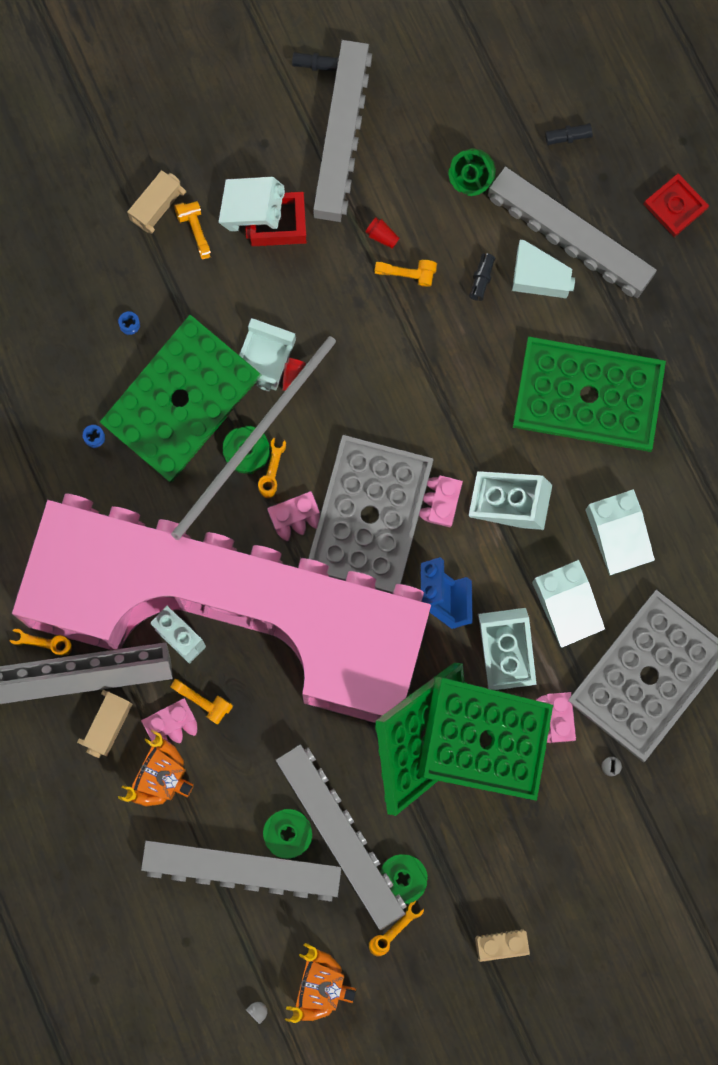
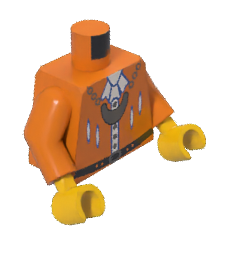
(159, 775)
(320, 987)

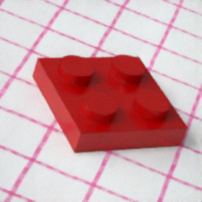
(676, 205)

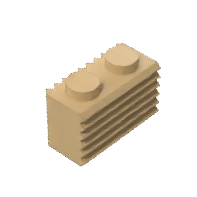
(502, 945)

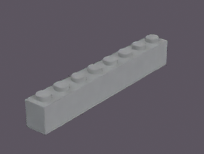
(341, 131)
(571, 233)
(85, 673)
(341, 838)
(241, 869)

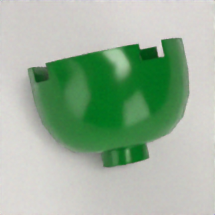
(472, 171)

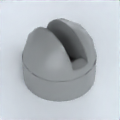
(606, 766)
(257, 1011)

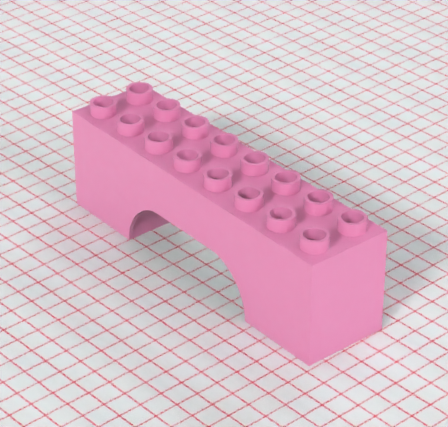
(109, 573)

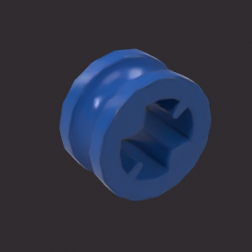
(125, 317)
(89, 431)

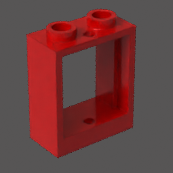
(283, 237)

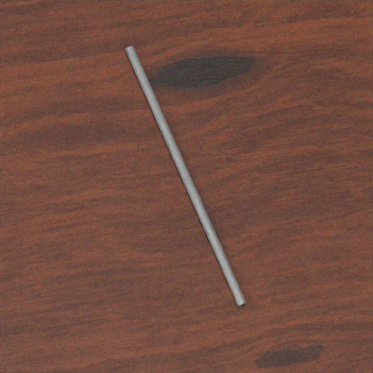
(252, 439)

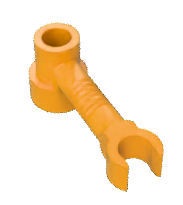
(189, 213)
(424, 273)
(269, 480)
(54, 644)
(216, 709)
(392, 932)

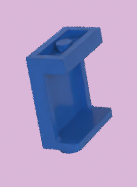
(448, 597)

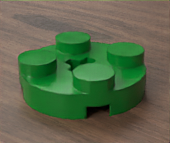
(253, 461)
(294, 846)
(412, 867)

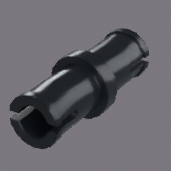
(315, 61)
(568, 134)
(482, 277)

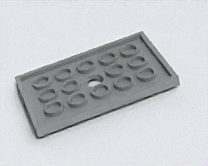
(377, 478)
(618, 698)

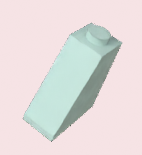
(541, 273)

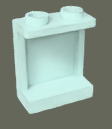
(251, 202)
(267, 351)
(178, 634)

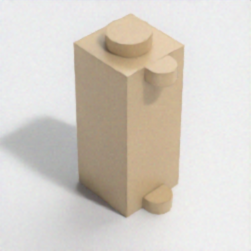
(155, 201)
(106, 725)

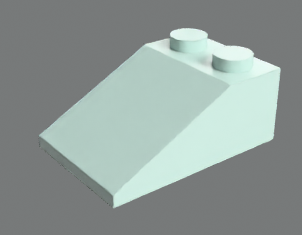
(511, 499)
(620, 532)
(569, 603)
(507, 649)

